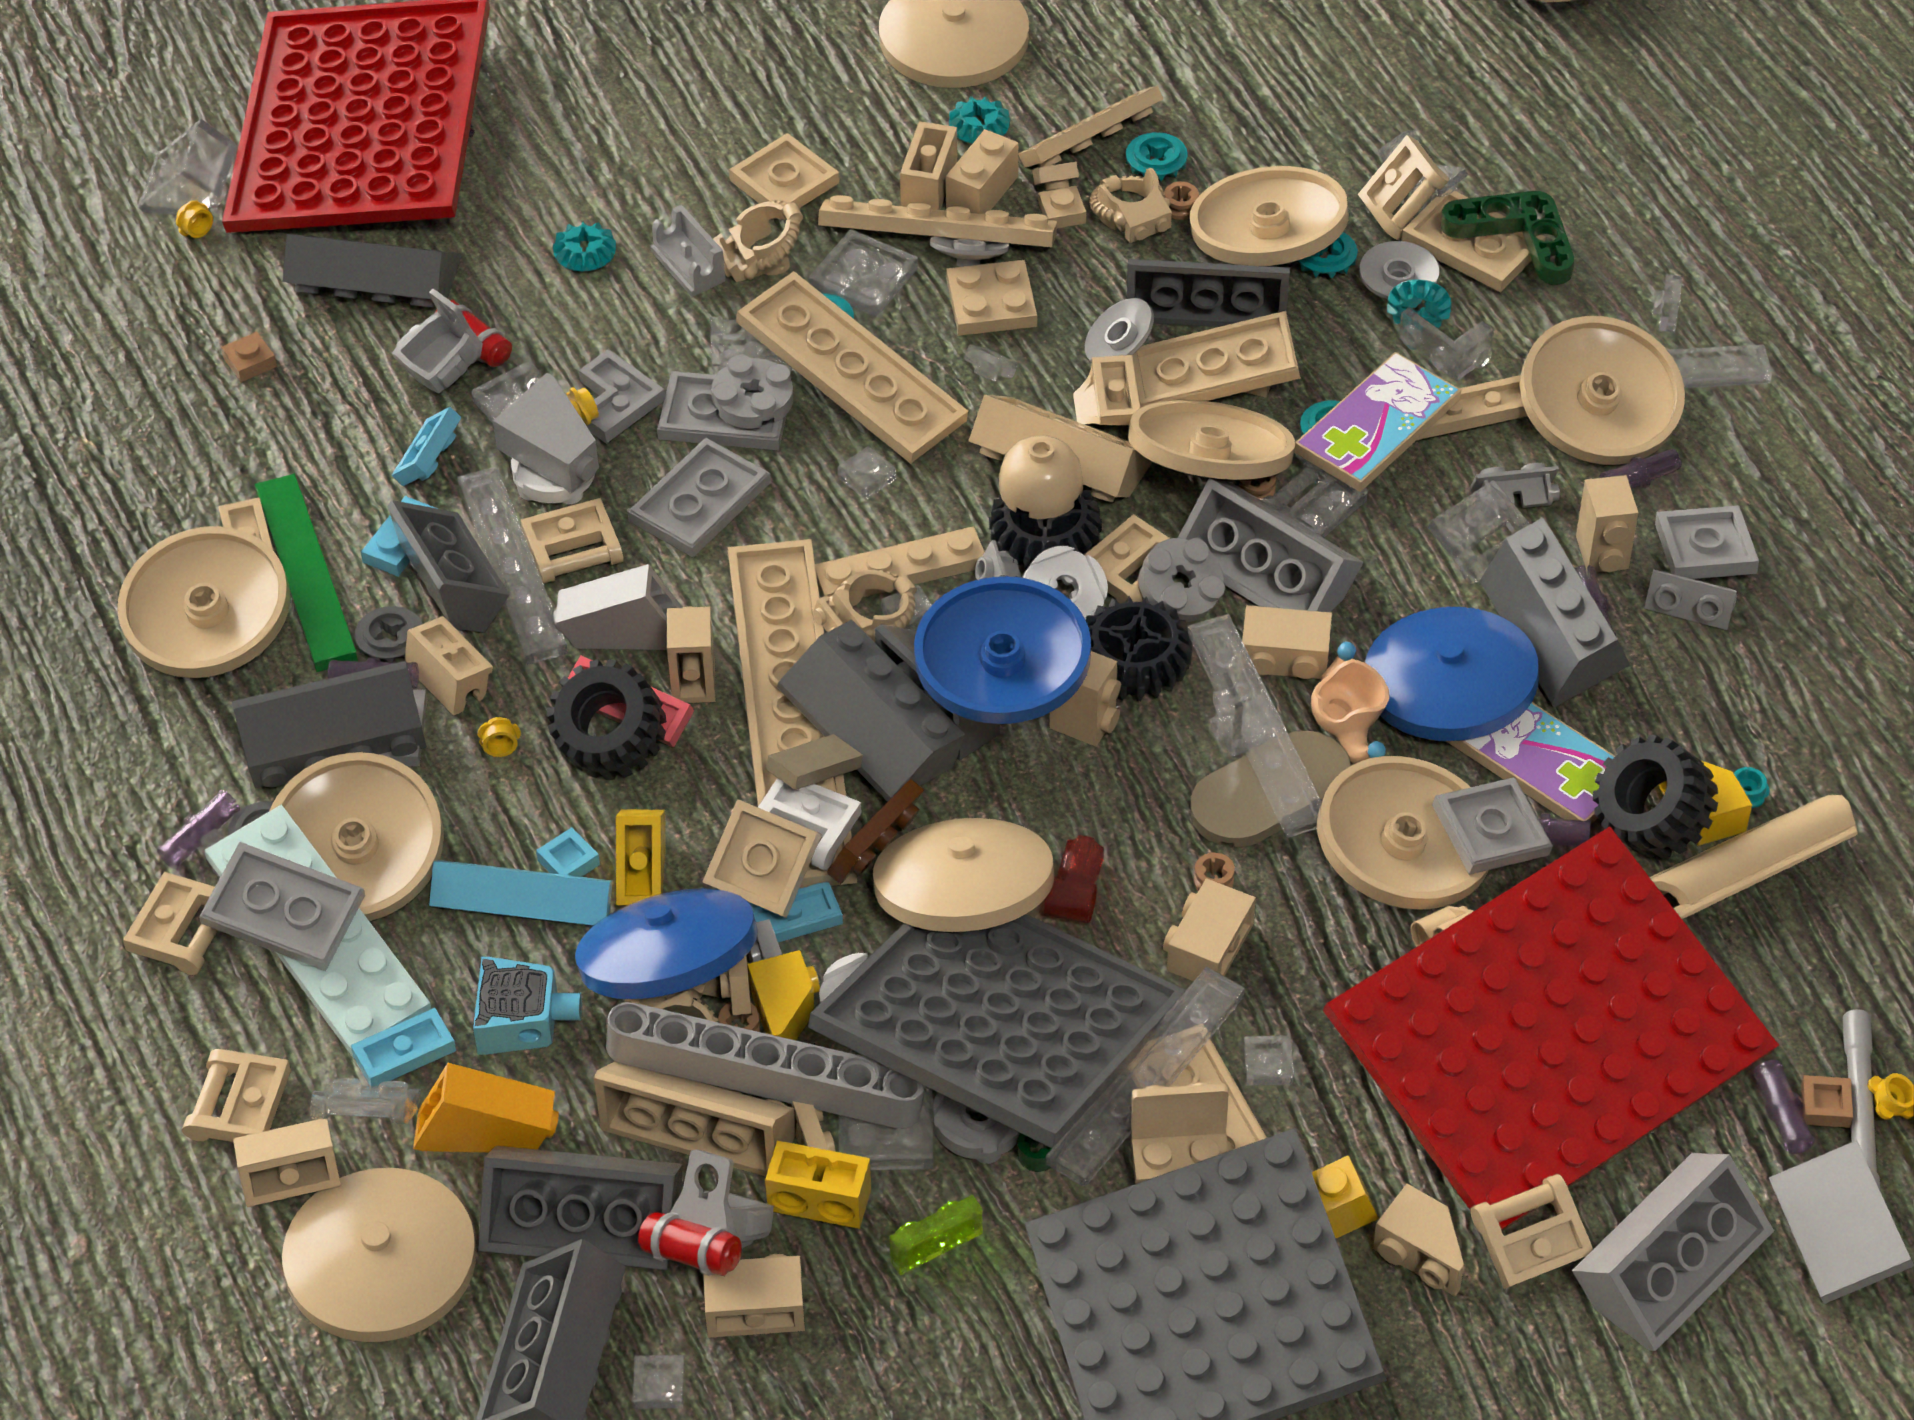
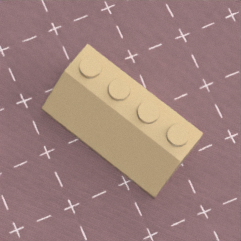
(1106, 461)
(691, 1116)

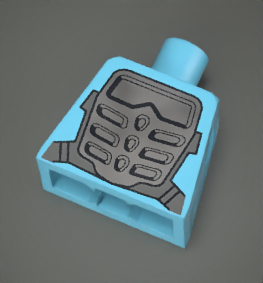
(519, 1006)

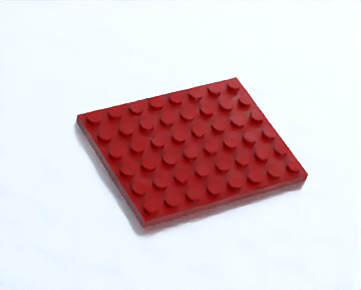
(358, 115)
(1550, 1026)

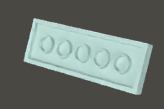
(364, 982)

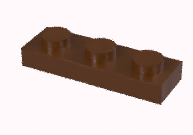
(877, 833)

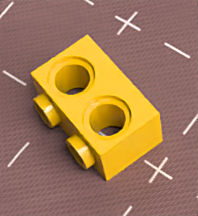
(818, 1184)

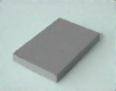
(691, 417)
(699, 497)
(282, 906)
(1841, 1222)

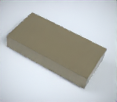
(814, 761)

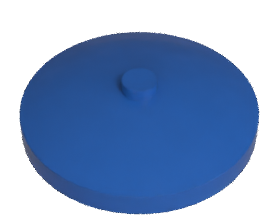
(1002, 650)
(1455, 673)
(666, 943)

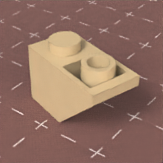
(1422, 1239)

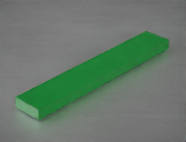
(306, 572)

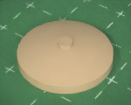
(953, 39)
(1269, 216)
(1602, 390)
(1211, 439)
(203, 602)
(369, 825)
(1387, 836)
(963, 874)
(379, 1255)

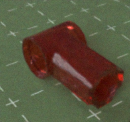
(1075, 885)

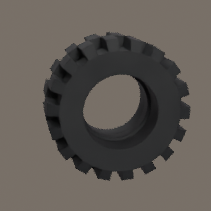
(587, 694)
(1680, 812)

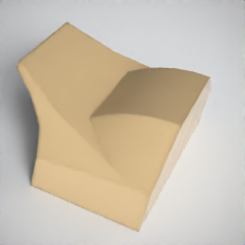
(1108, 393)

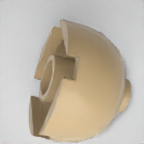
(1041, 477)

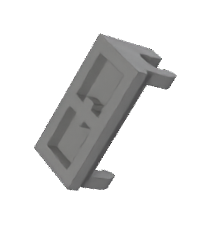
(688, 252)

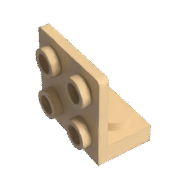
(1177, 1127)

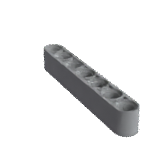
(762, 1065)

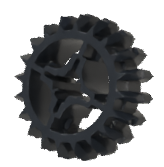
(1028, 537)
(1146, 643)

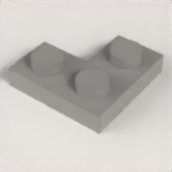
(622, 392)

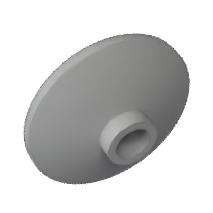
(968, 251)
(1394, 263)
(1120, 329)

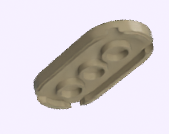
(1233, 805)

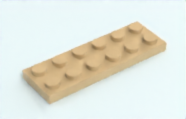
(852, 367)

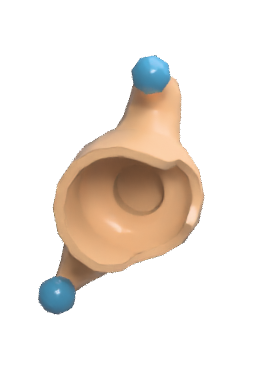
(1350, 703)

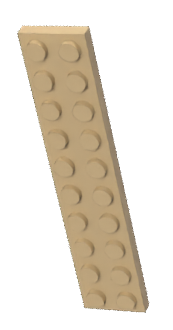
(775, 626)

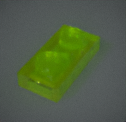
(936, 1234)

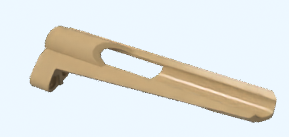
(1727, 866)

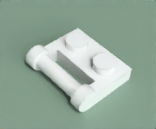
(816, 810)

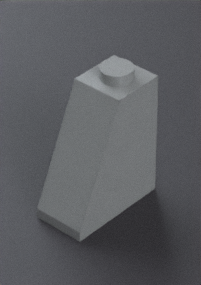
(548, 435)
(616, 611)

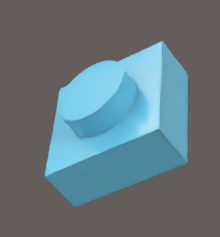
(568, 855)

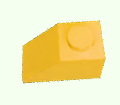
(639, 854)
(783, 993)

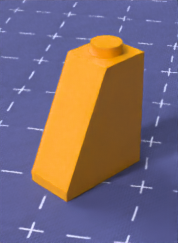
(481, 1111)

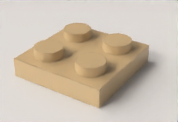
(784, 173)
(991, 297)
(762, 858)

